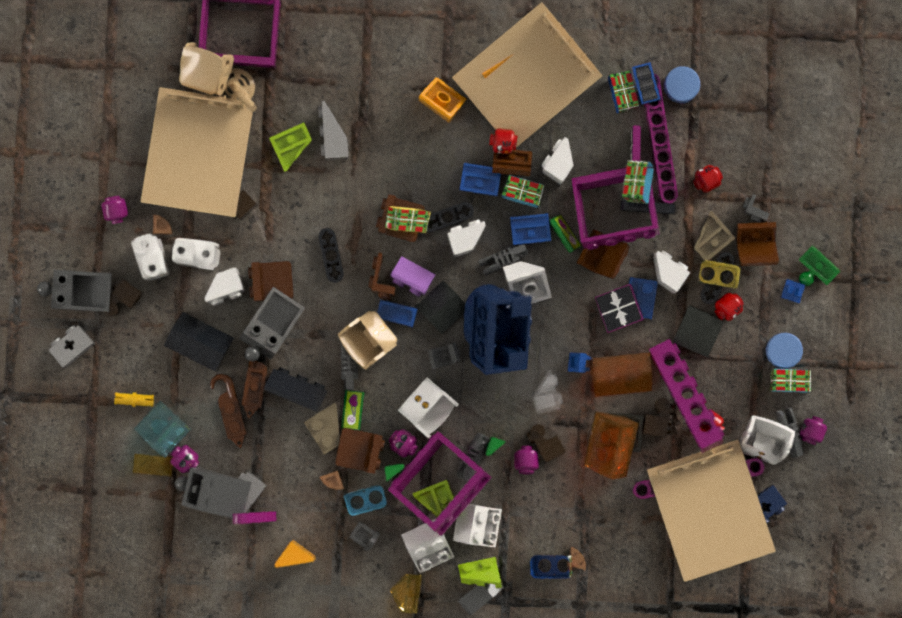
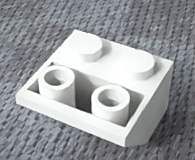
(560, 163)
(465, 239)
(668, 273)
(225, 285)
(478, 526)
(427, 547)

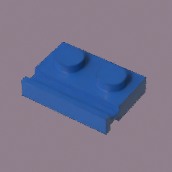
(479, 180)
(530, 229)
(645, 293)

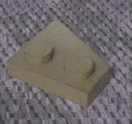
(713, 238)
(325, 428)

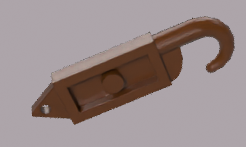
(254, 387)
(230, 410)

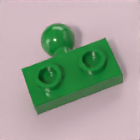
(818, 266)

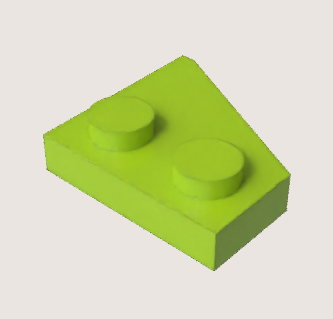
(290, 144)
(435, 497)
(480, 572)

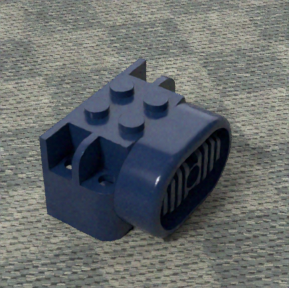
(498, 329)

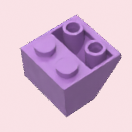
(412, 276)

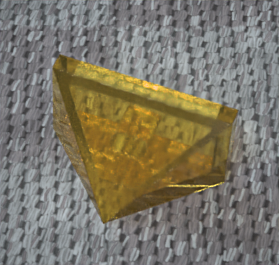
(152, 465)
(407, 593)

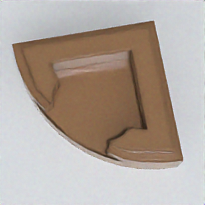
(161, 226)
(332, 480)
(577, 559)

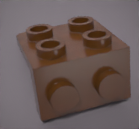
(392, 201)
(757, 244)
(604, 259)
(270, 275)
(384, 291)
(359, 450)

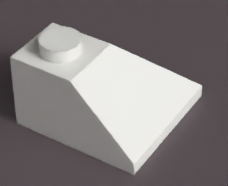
(528, 280)

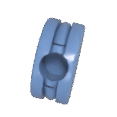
(681, 84)
(784, 350)

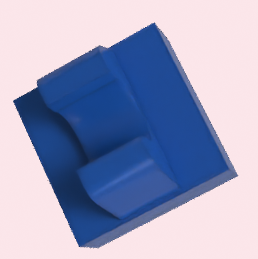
(792, 291)
(577, 362)

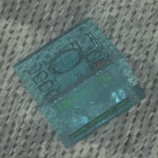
(162, 429)

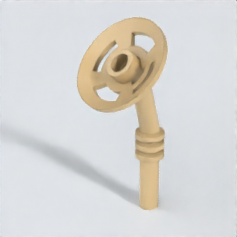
(243, 93)

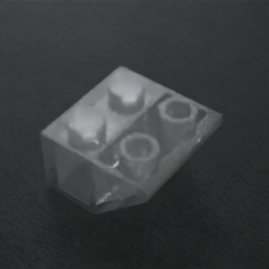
(545, 395)

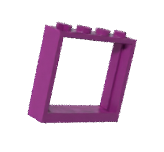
(241, 60)
(605, 179)
(460, 501)

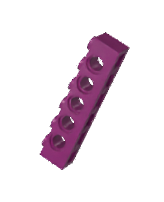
(704, 440)

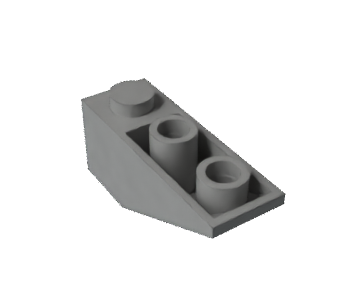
(335, 141)

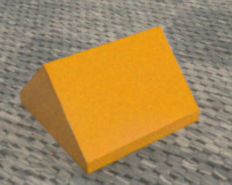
(442, 99)
(294, 555)

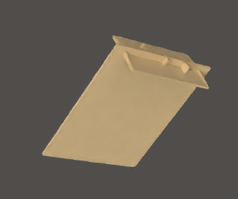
(537, 79)
(197, 152)
(711, 510)

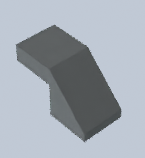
(478, 596)

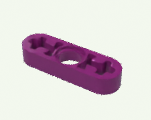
(254, 517)

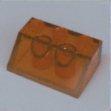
(622, 374)
(610, 445)

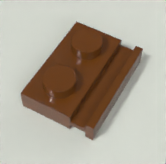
(514, 164)

